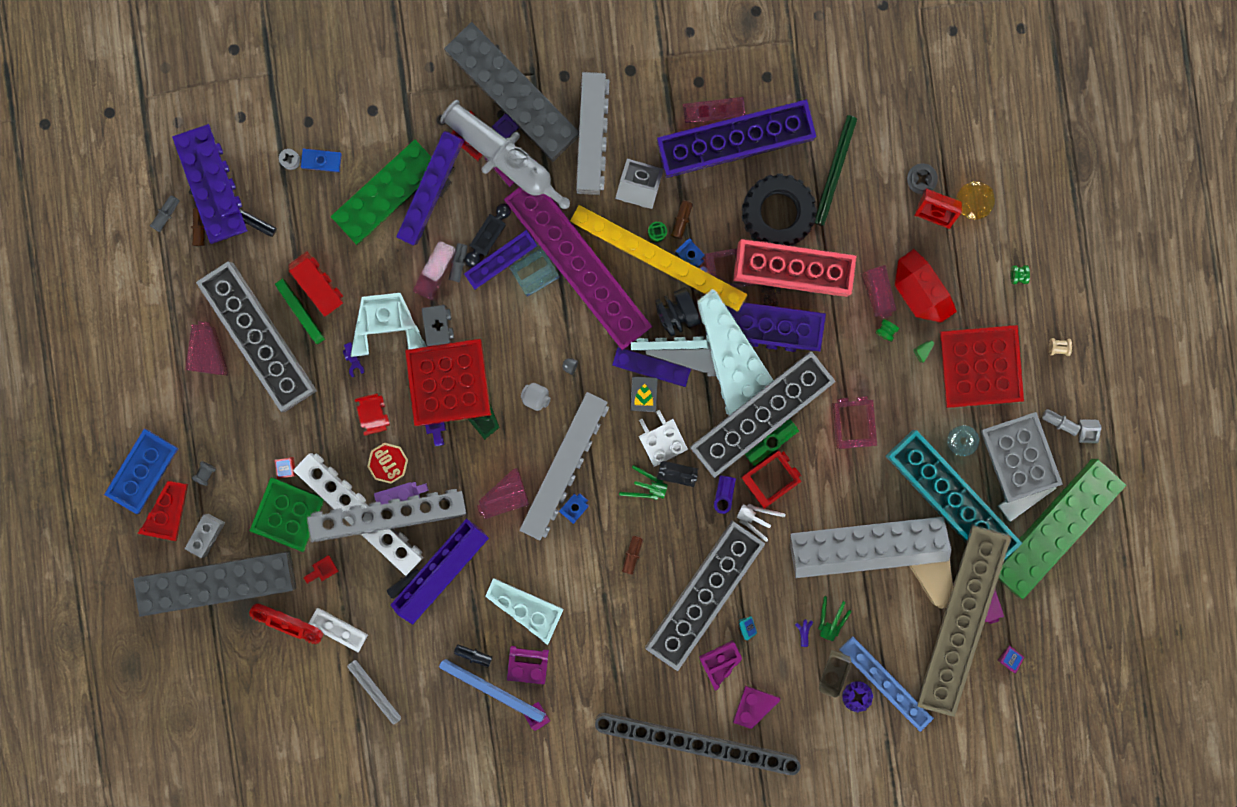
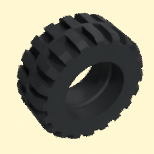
(796, 192)

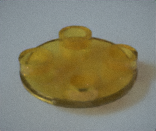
(976, 200)

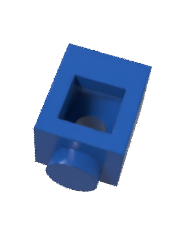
(682, 253)
(567, 511)

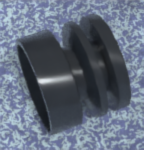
(677, 311)

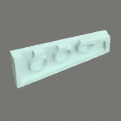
(661, 343)
(525, 608)

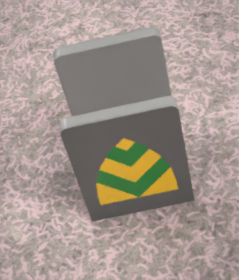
(644, 394)

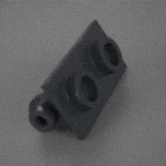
(677, 473)

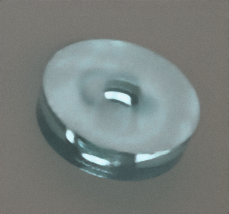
(971, 437)

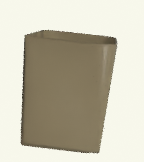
(831, 690)

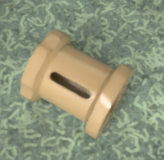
(1060, 347)

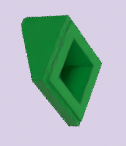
(923, 351)

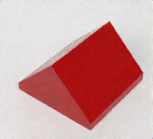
(938, 208)

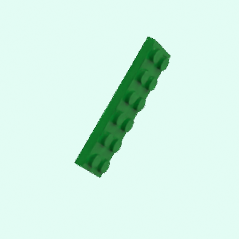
(383, 193)

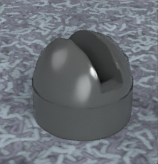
(570, 365)

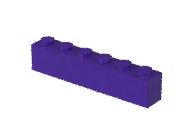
(430, 188)
(439, 571)

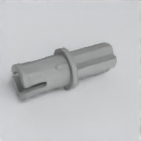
(1061, 422)

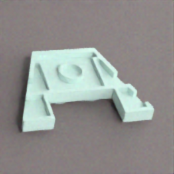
(384, 315)

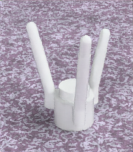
(747, 514)

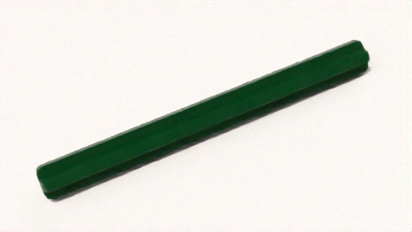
(835, 170)

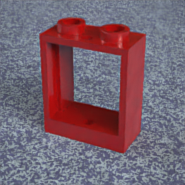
(793, 472)

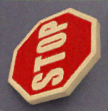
(387, 463)

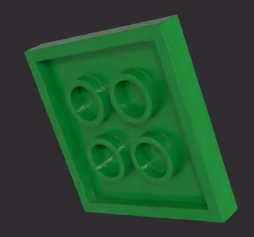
(285, 513)

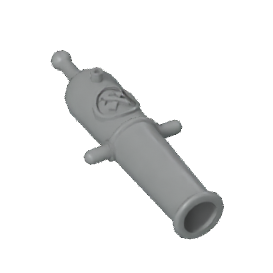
(502, 153)

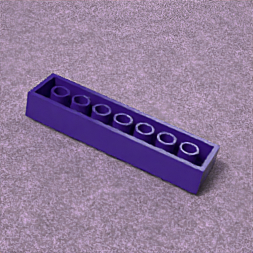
(736, 138)

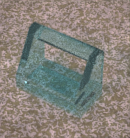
(538, 279)

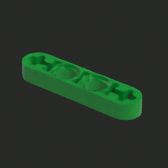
(300, 311)

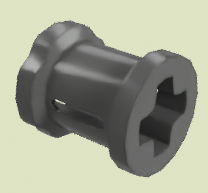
(204, 473)

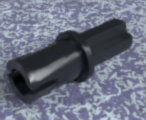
(398, 587)
(473, 655)

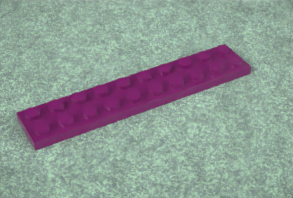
(579, 266)

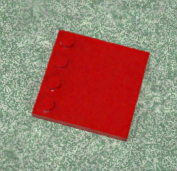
(981, 366)
(448, 382)

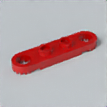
(286, 623)

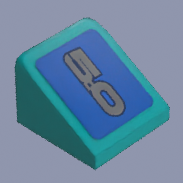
(747, 627)

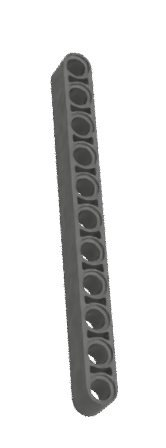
(704, 750)

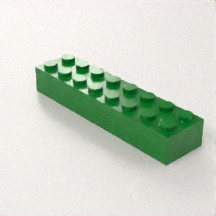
(1060, 527)

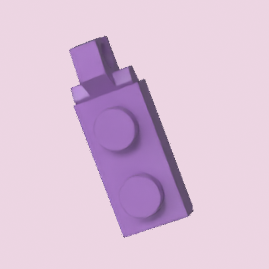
(400, 492)

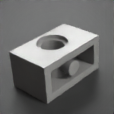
(204, 535)

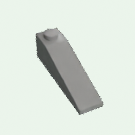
(690, 358)

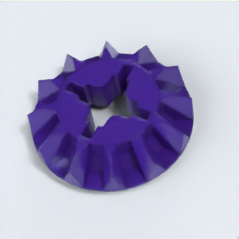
(860, 688)

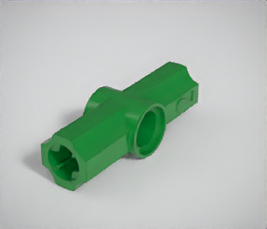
(781, 434)

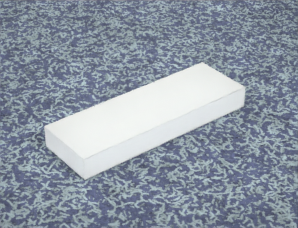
(1015, 508)
(338, 630)

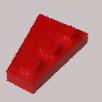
(167, 512)

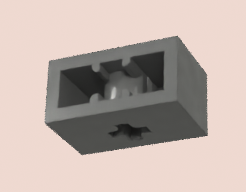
(430, 318)

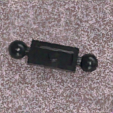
(487, 235)

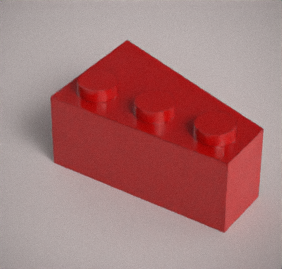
(316, 283)

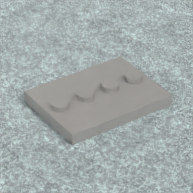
(1021, 457)

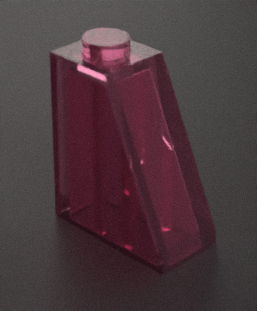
(879, 291)
(205, 350)
(504, 497)

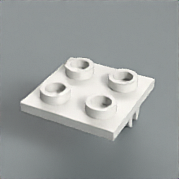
(663, 441)

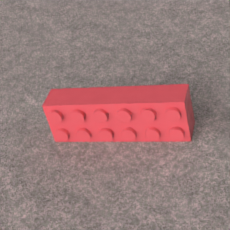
(794, 268)

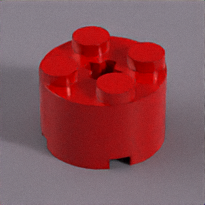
(371, 414)

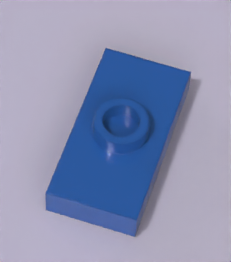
(321, 160)

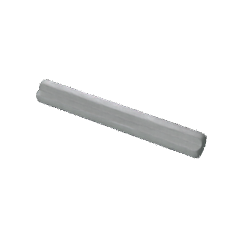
(374, 692)

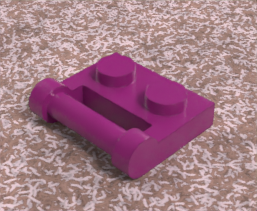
(527, 671)

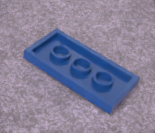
(141, 471)

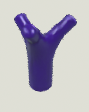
(804, 632)

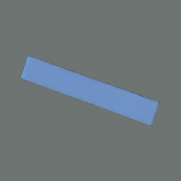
(886, 684)
(492, 690)

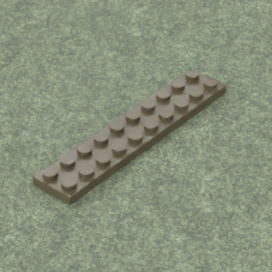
(963, 620)

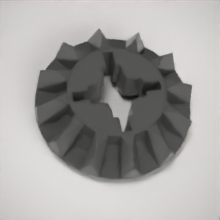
(922, 169)

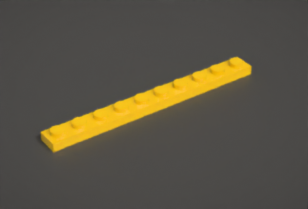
(657, 257)

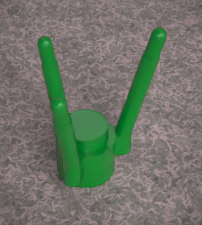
(657, 488)
(831, 630)

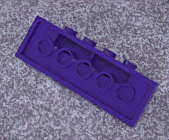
(210, 183)
(780, 326)

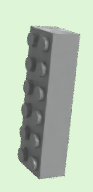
(591, 132)

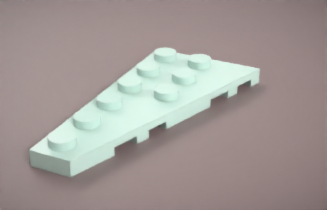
(734, 359)

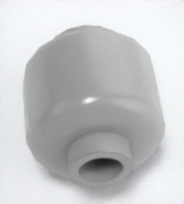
(535, 396)

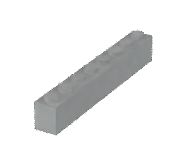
(563, 466)

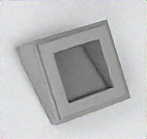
(1089, 431)

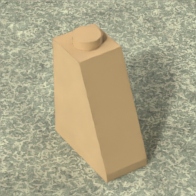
(936, 581)

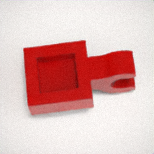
(322, 569)

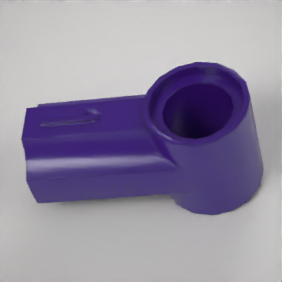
(724, 492)

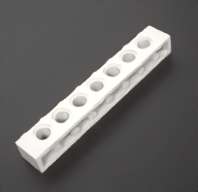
(305, 472)

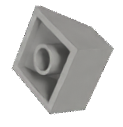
(639, 183)

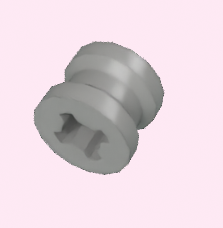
(292, 161)

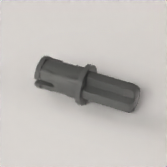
(165, 213)
(458, 262)

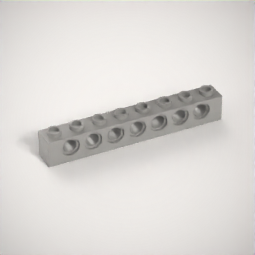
(319, 533)

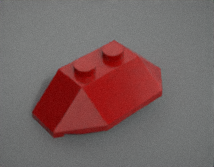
(922, 288)

